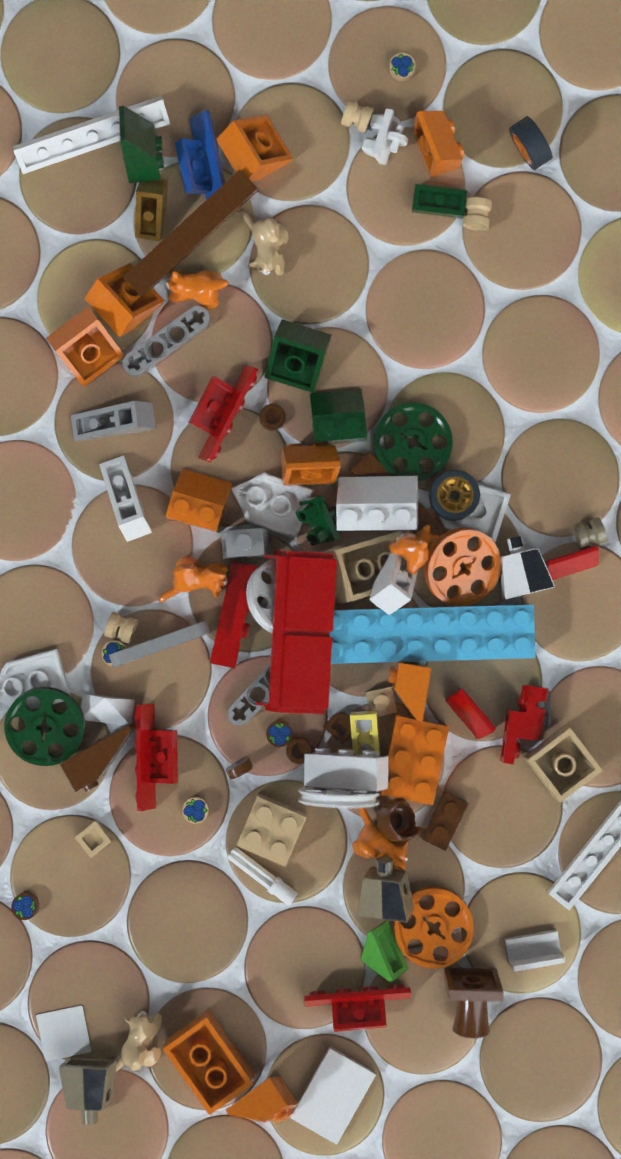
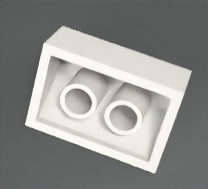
(377, 503)

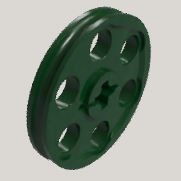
(413, 428)
(34, 733)

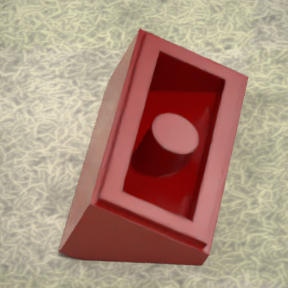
(573, 562)
(470, 713)

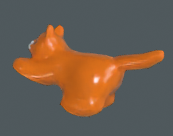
(196, 286)
(414, 548)
(192, 576)
(372, 844)

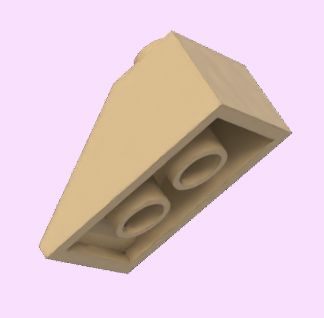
(360, 566)

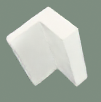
(534, 950)

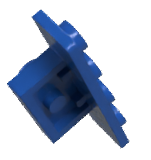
(200, 157)

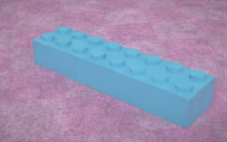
(433, 634)

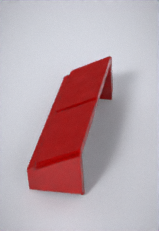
(302, 632)

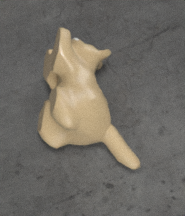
(268, 238)
(139, 1046)

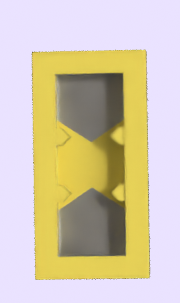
(365, 731)

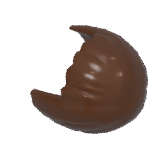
(397, 821)

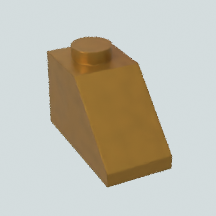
(150, 209)

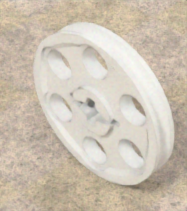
(256, 588)
(338, 797)

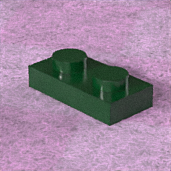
(439, 201)

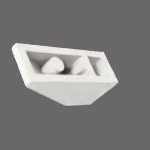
(125, 499)
(393, 585)

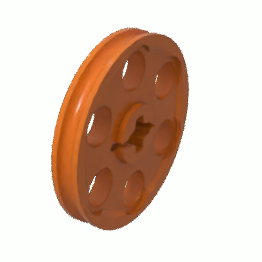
(473, 568)
(446, 925)

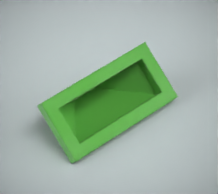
(383, 952)

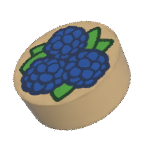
(402, 67)
(110, 648)
(195, 810)

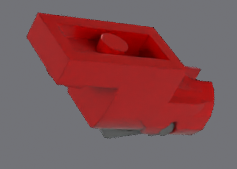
(527, 722)

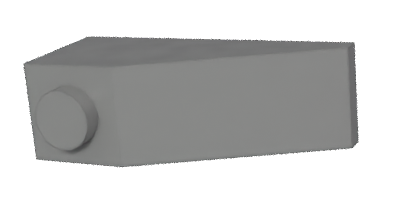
(114, 421)

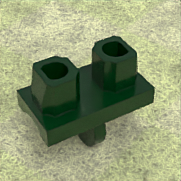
(320, 519)

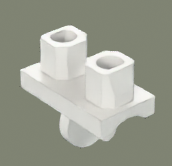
(389, 136)

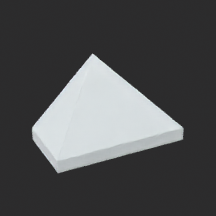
(107, 709)

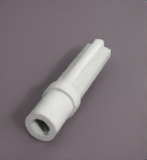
(274, 884)

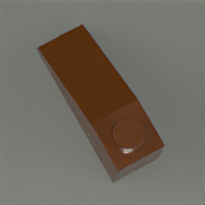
(91, 764)

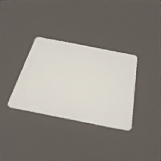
(63, 1033)

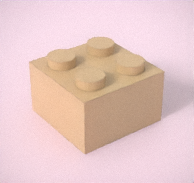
(562, 763)
(272, 829)

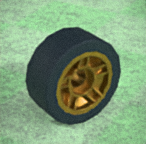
(466, 489)

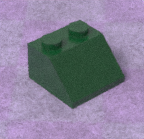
(140, 147)
(297, 355)
(338, 417)

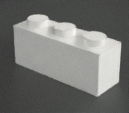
(346, 770)

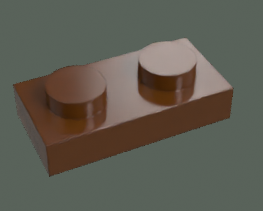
(444, 820)

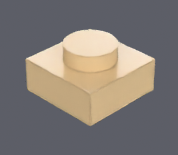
(381, 701)
(93, 838)

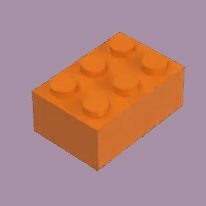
(415, 759)
(209, 1062)

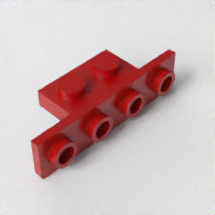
(218, 408)
(233, 617)
(154, 756)
(358, 1009)

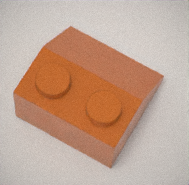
(437, 142)
(254, 147)
(120, 303)
(85, 346)
(309, 464)
(199, 500)
(411, 686)
(266, 1102)

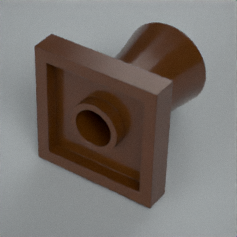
(472, 991)

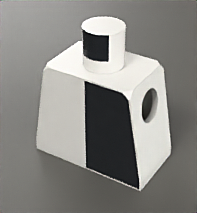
(523, 571)

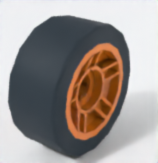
(530, 142)

